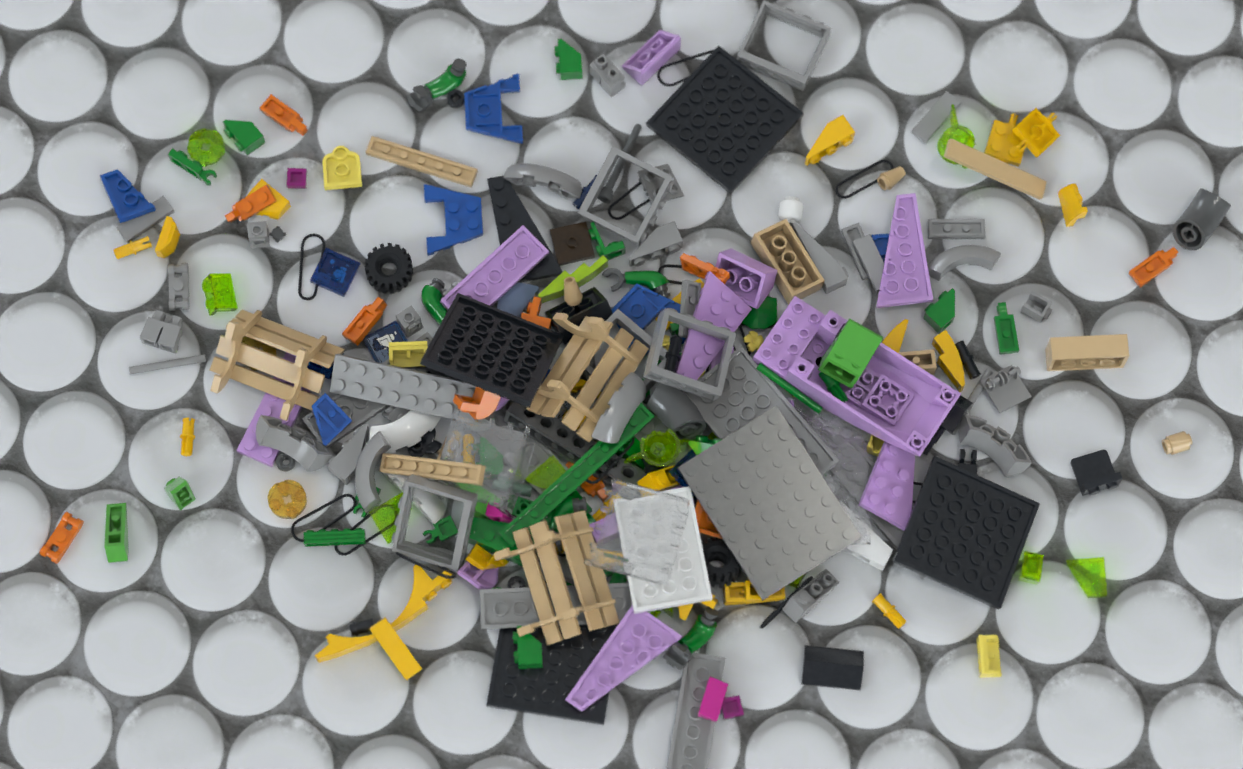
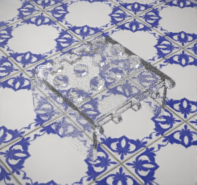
(500, 449)
(639, 532)

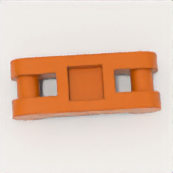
(61, 537)

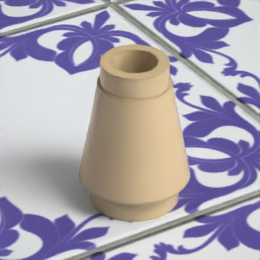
(890, 178)
(572, 293)

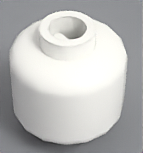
(790, 209)

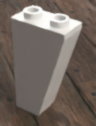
(875, 554)

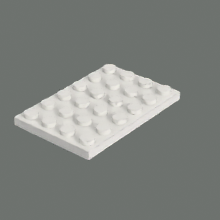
(689, 575)

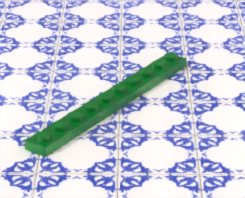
(575, 477)

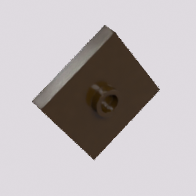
(572, 243)

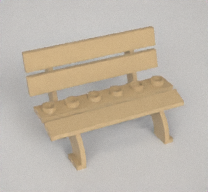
(281, 337)
(572, 364)
(555, 580)

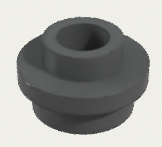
(281, 457)

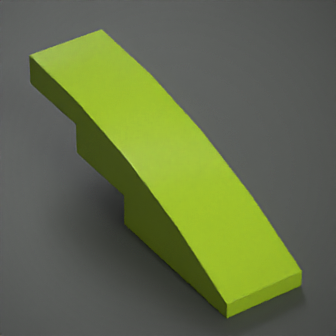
(582, 275)

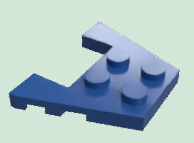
(484, 110)
(462, 218)
(643, 306)

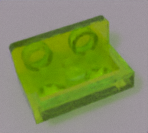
(219, 293)

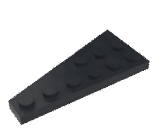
(509, 217)

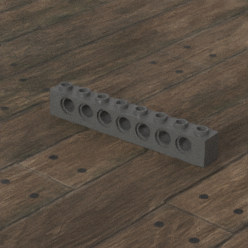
(567, 445)

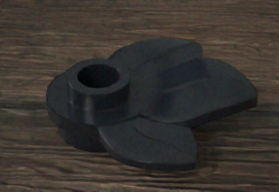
(427, 445)

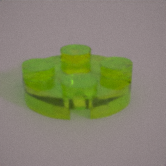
(210, 156)

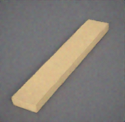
(421, 161)
(995, 169)
(432, 469)

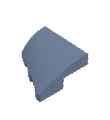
(517, 298)

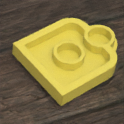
(341, 169)

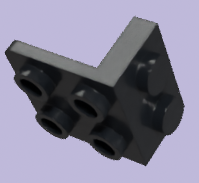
(1095, 473)

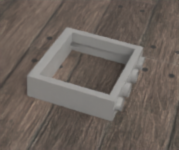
(775, 71)
(599, 182)
(639, 334)
(679, 381)
(424, 553)

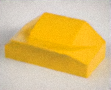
(168, 238)

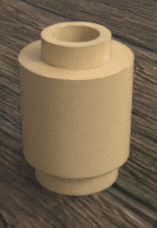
(1176, 443)

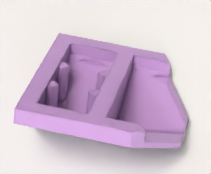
(479, 578)

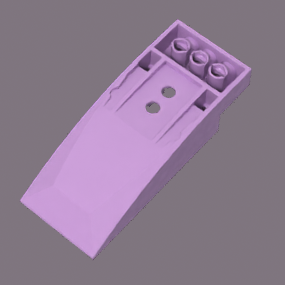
(888, 400)

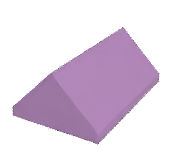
(652, 56)

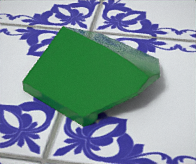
(763, 316)

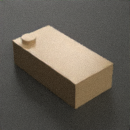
(783, 251)
(1087, 352)

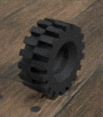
(385, 255)
(719, 551)

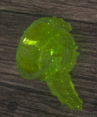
(956, 132)
(659, 448)

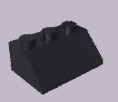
(592, 305)

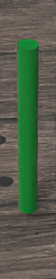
(789, 388)

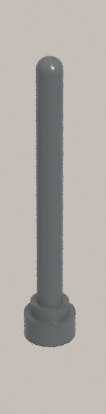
(607, 193)

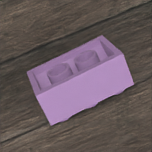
(748, 277)

